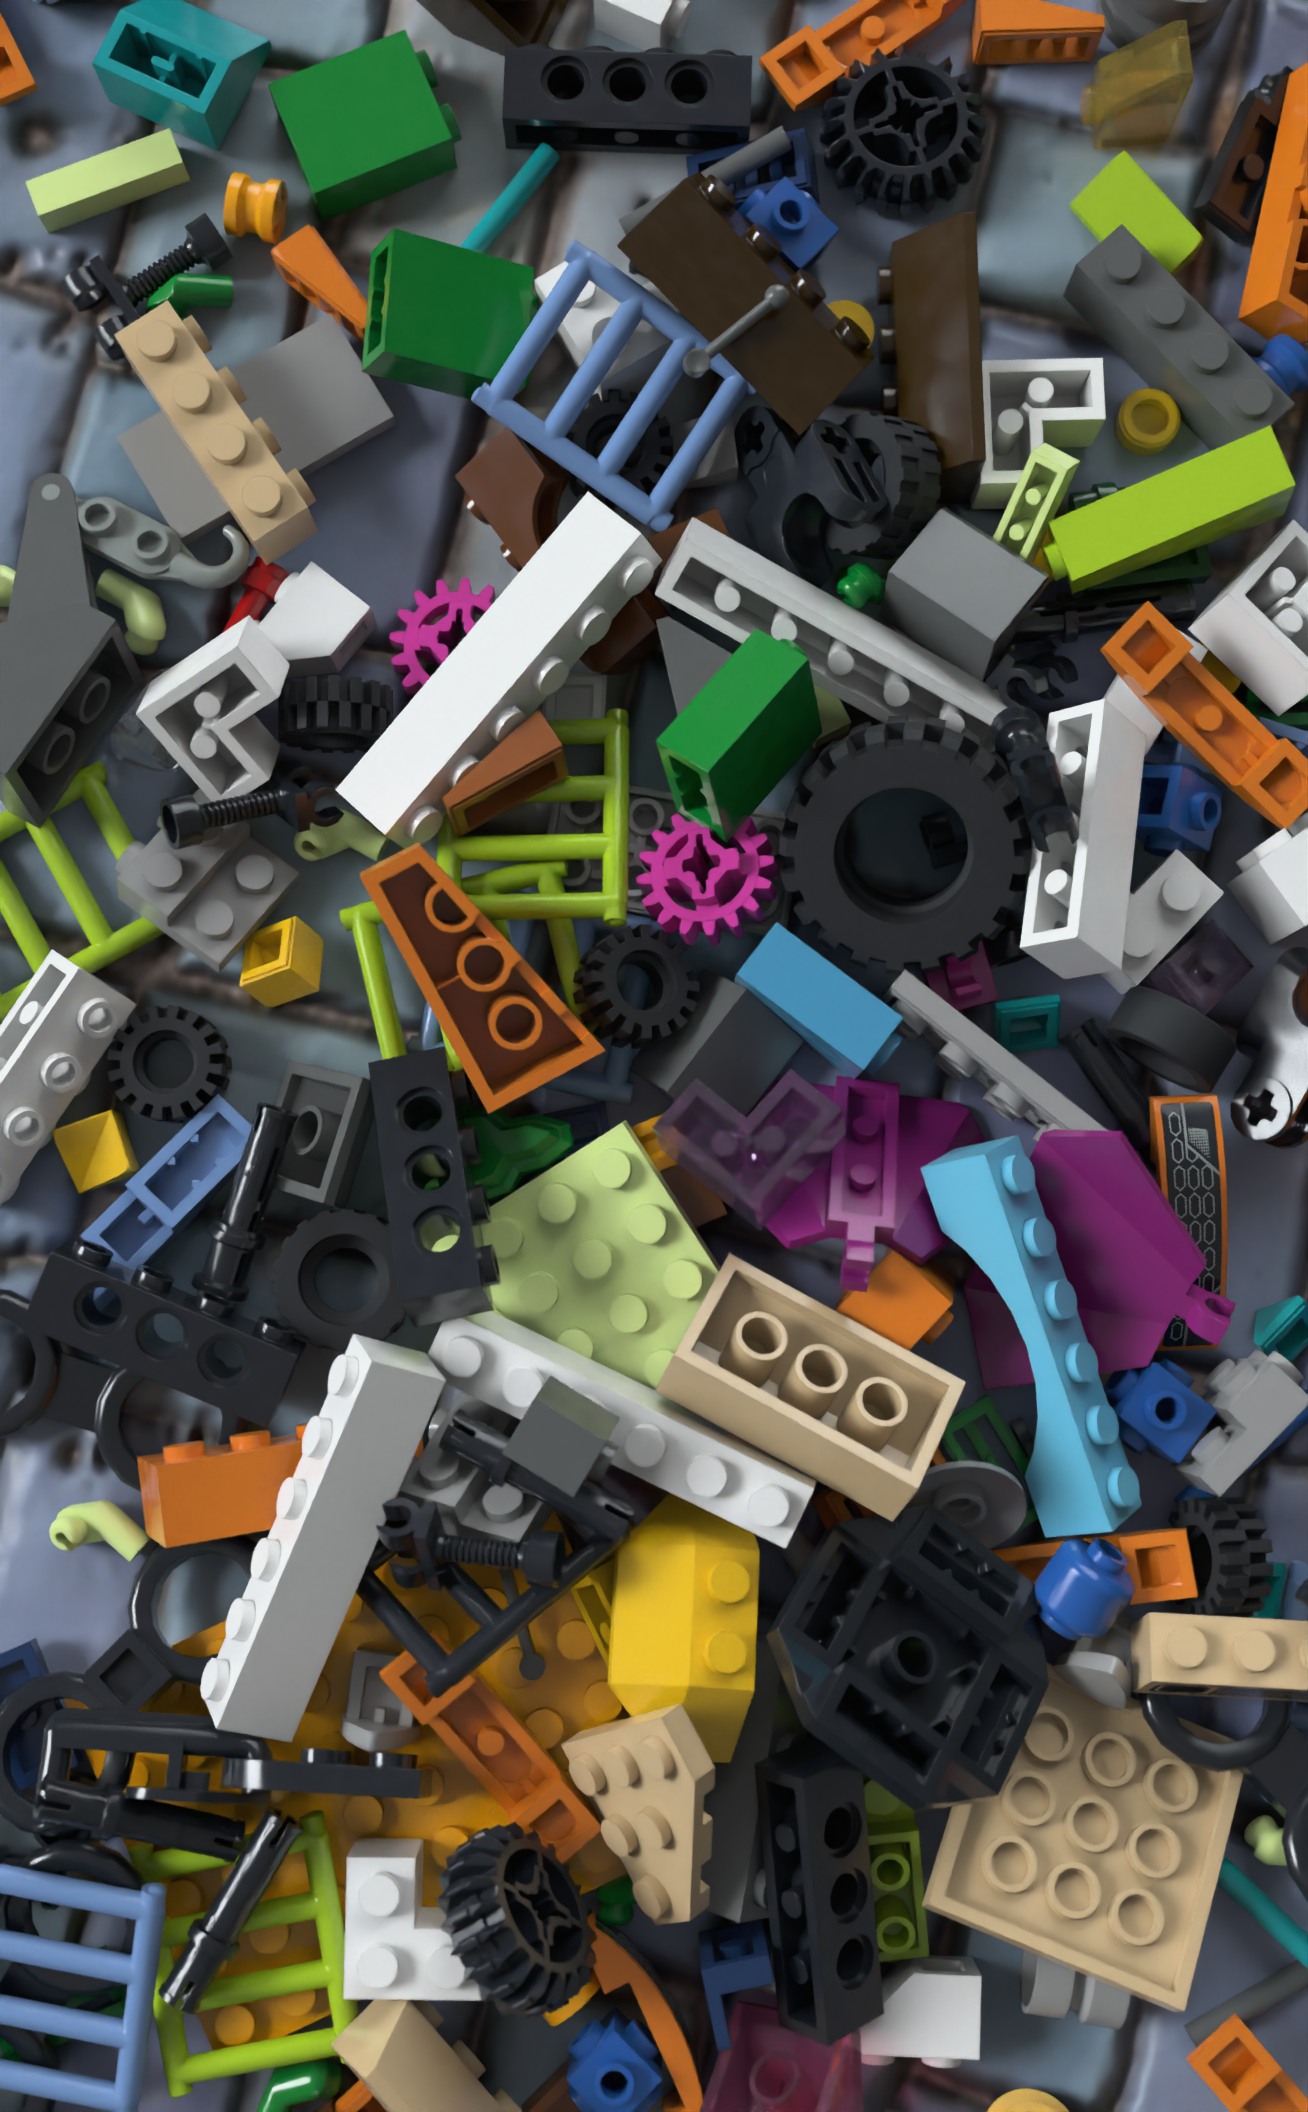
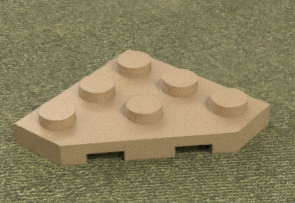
(649, 1794)

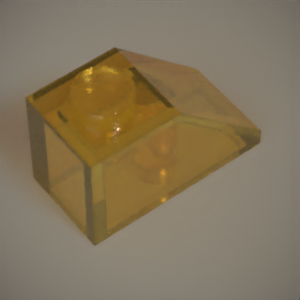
(1139, 89)

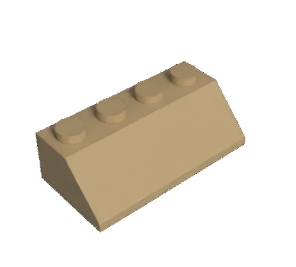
(812, 1388)
(410, 2065)

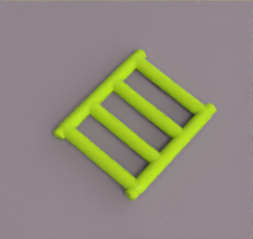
(610, 845)
(365, 920)
(105, 944)
(319, 1904)

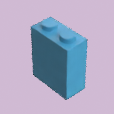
(821, 1003)

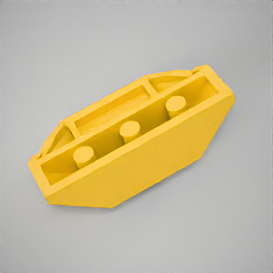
(687, 1620)

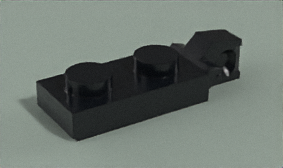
(1240, 171)

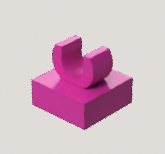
(964, 983)

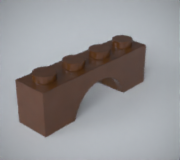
(520, 497)

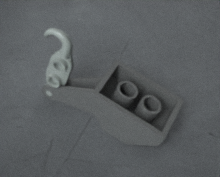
(61, 657)

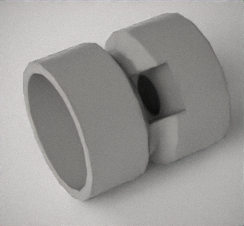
(1056, 1990)

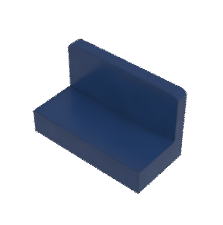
(732, 1961)

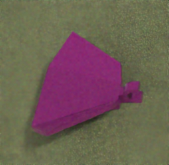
(873, 1179)
(1118, 1252)

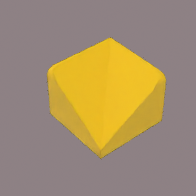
(282, 962)
(97, 1150)

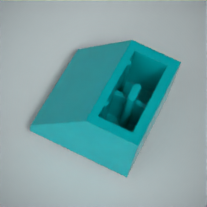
(180, 67)

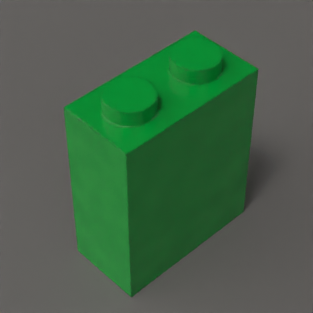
(366, 124)
(443, 314)
(741, 734)

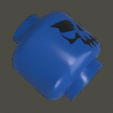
(1084, 1588)

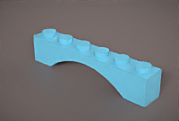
(994, 1212)

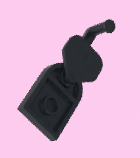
(245, 1757)

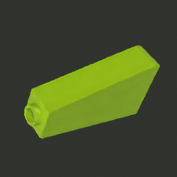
(1172, 512)

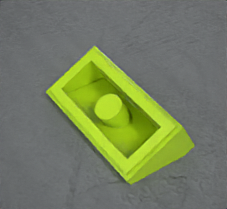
(1129, 197)

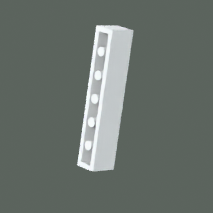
(846, 649)
(501, 670)
(655, 1435)
(320, 1538)

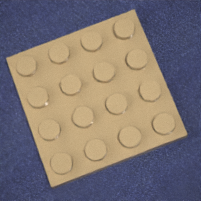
(1094, 1848)

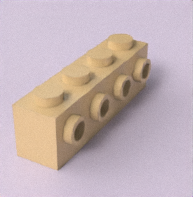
(216, 431)

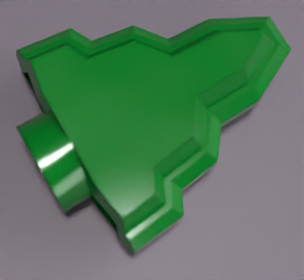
(511, 1148)

